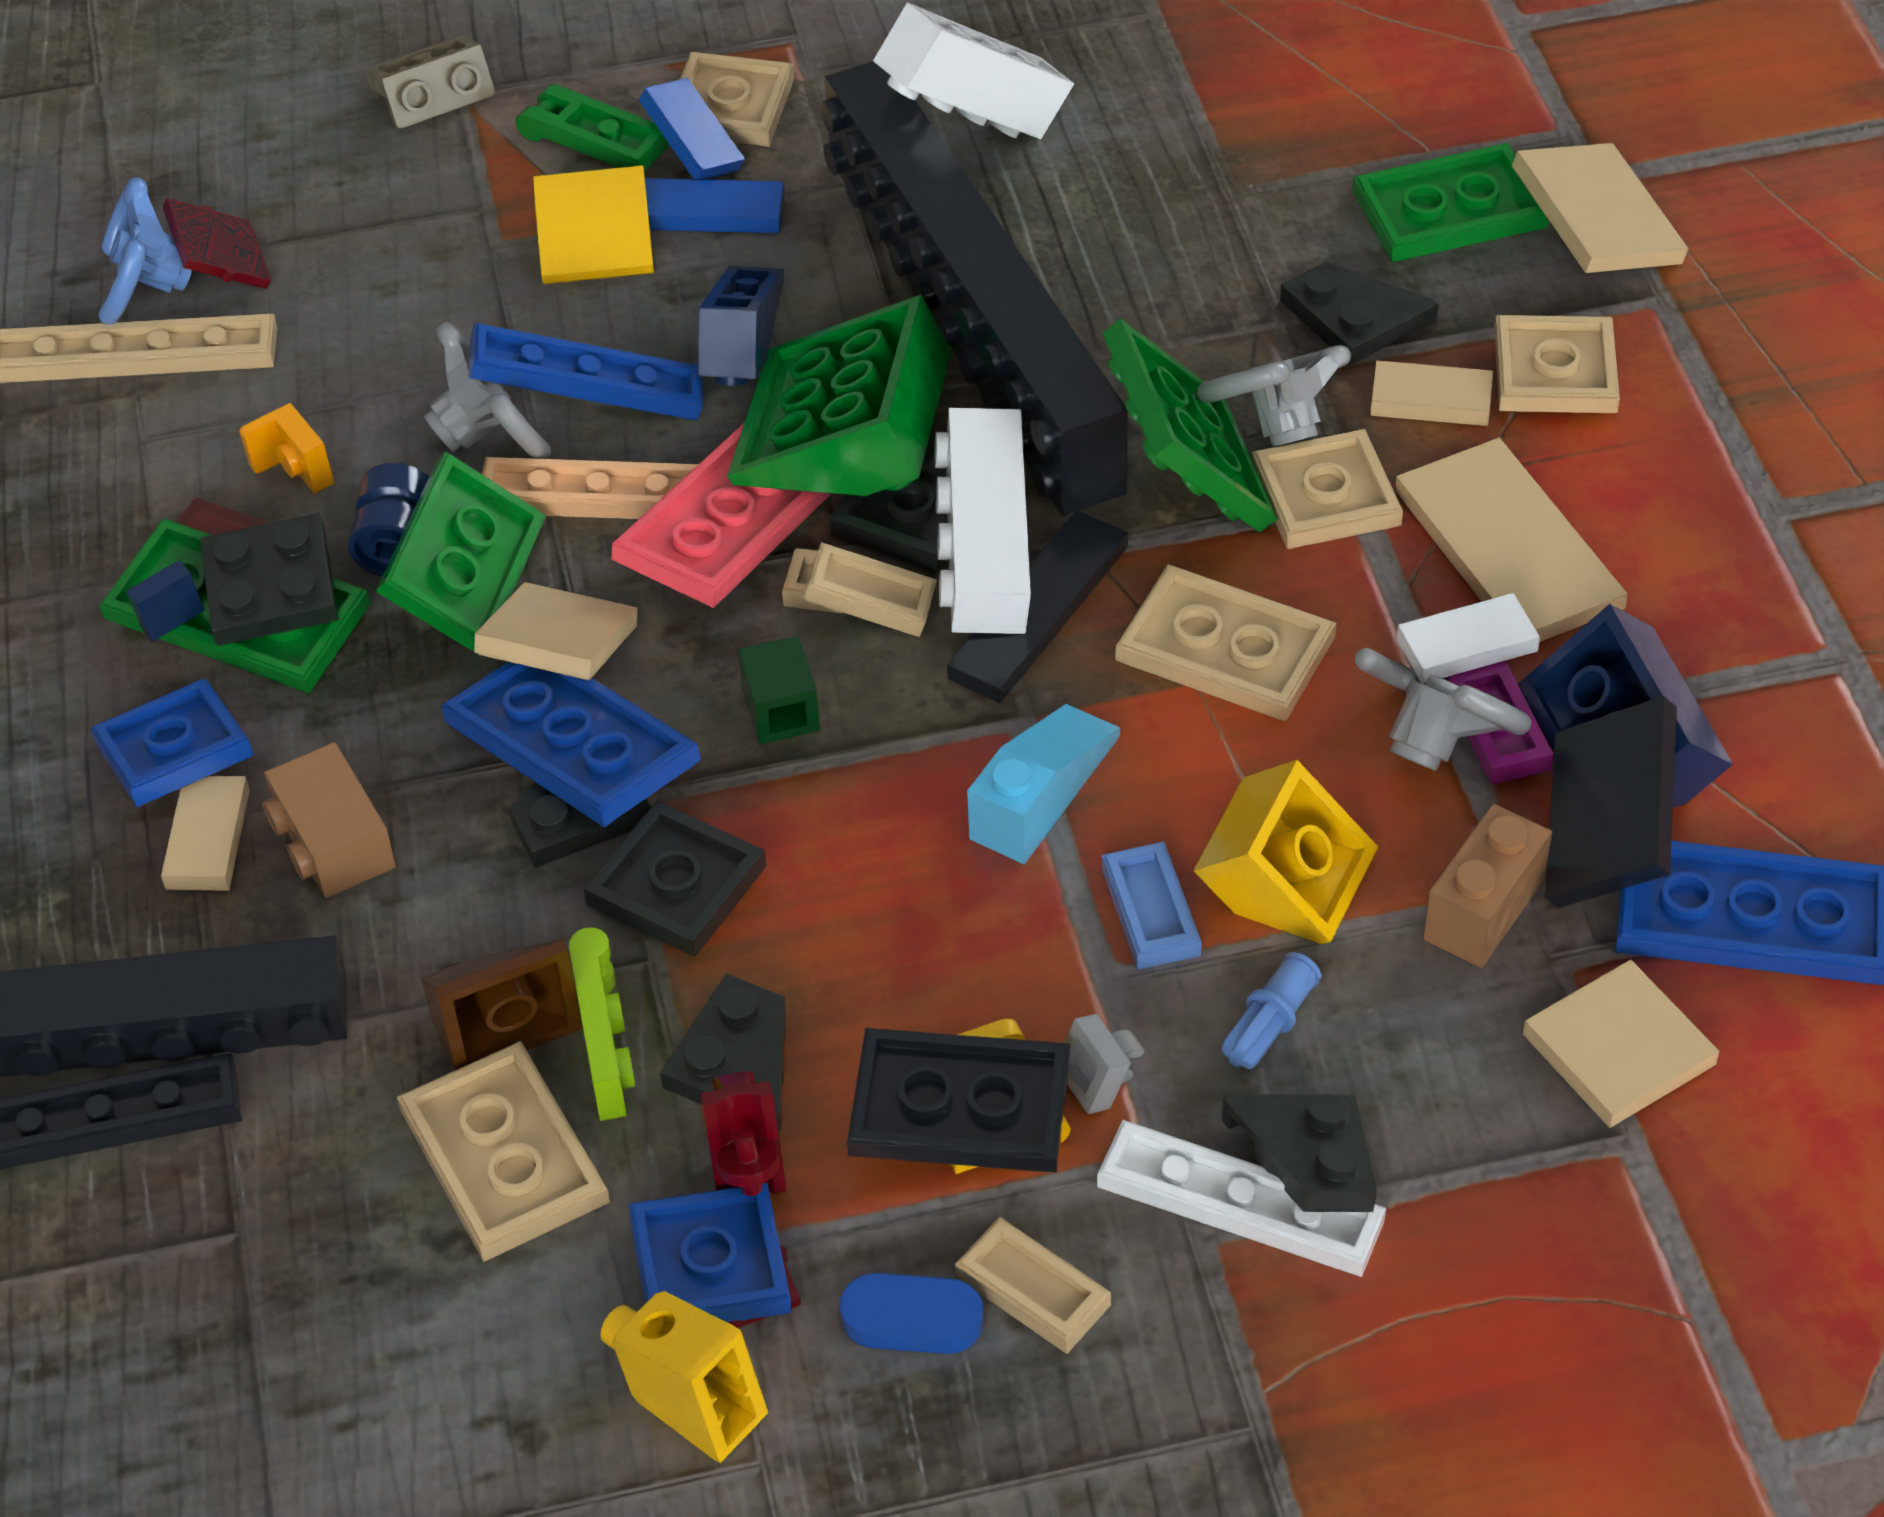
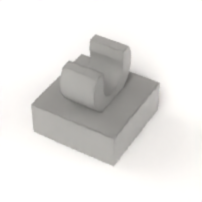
(1099, 1062)

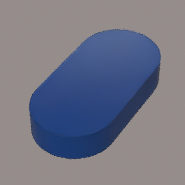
(911, 1313)

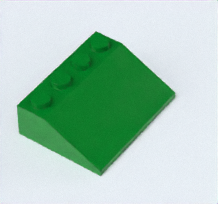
(846, 405)

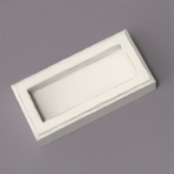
(1468, 637)

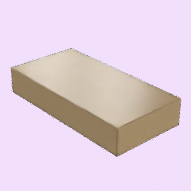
(1432, 393)
(870, 589)
(206, 834)
(1033, 1285)

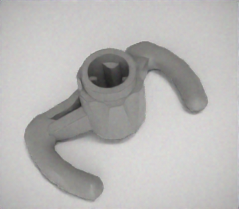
(1282, 392)
(476, 406)
(1438, 711)

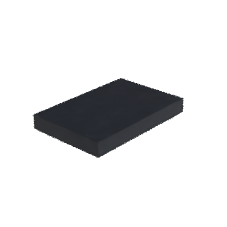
(1612, 803)
(959, 1100)

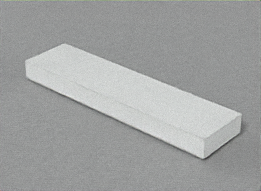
(1233, 1198)

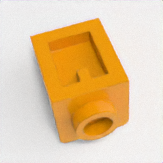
(287, 440)

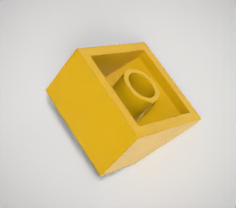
(1287, 854)

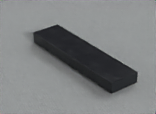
(1058, 586)
(118, 1110)

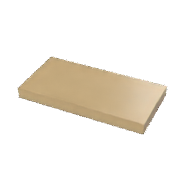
(1509, 537)

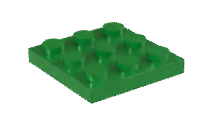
(1185, 433)

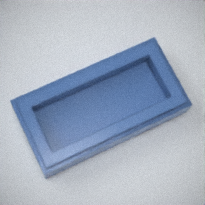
(1151, 905)

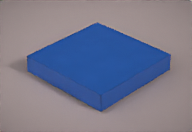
(171, 742)
(712, 1252)

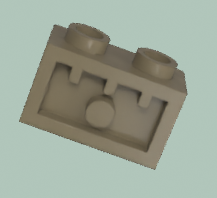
(432, 80)

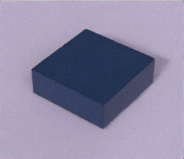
(165, 600)

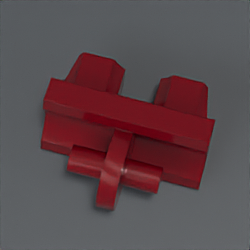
(743, 1134)

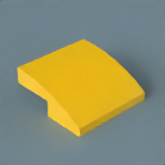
(593, 224)

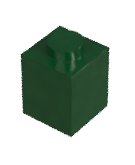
(779, 689)

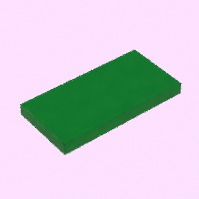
(288, 657)

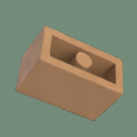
(328, 819)
(1487, 885)

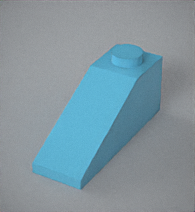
(1036, 780)

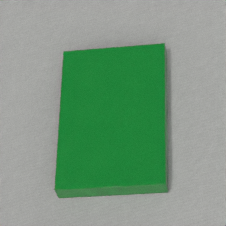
(1447, 202)
(460, 551)

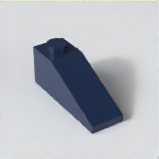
(738, 323)

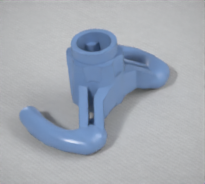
(140, 250)

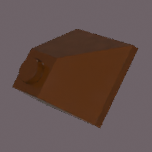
(503, 1000)

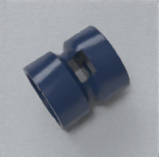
(382, 512)

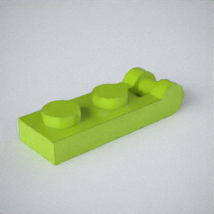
(601, 1020)

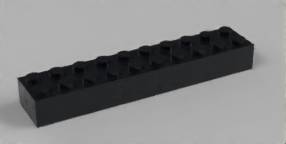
(977, 288)

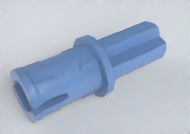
(1271, 1010)

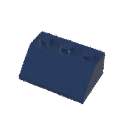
(1615, 666)

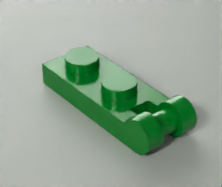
(592, 128)

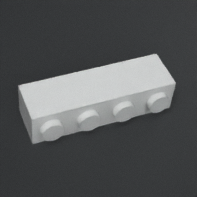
(972, 73)
(985, 521)

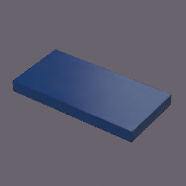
(572, 738)
(1759, 913)

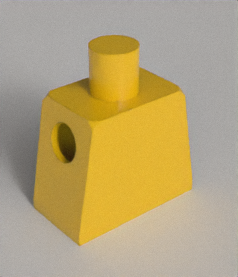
(688, 1371)

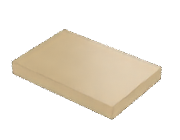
(1599, 207)
(1226, 642)
(503, 1150)

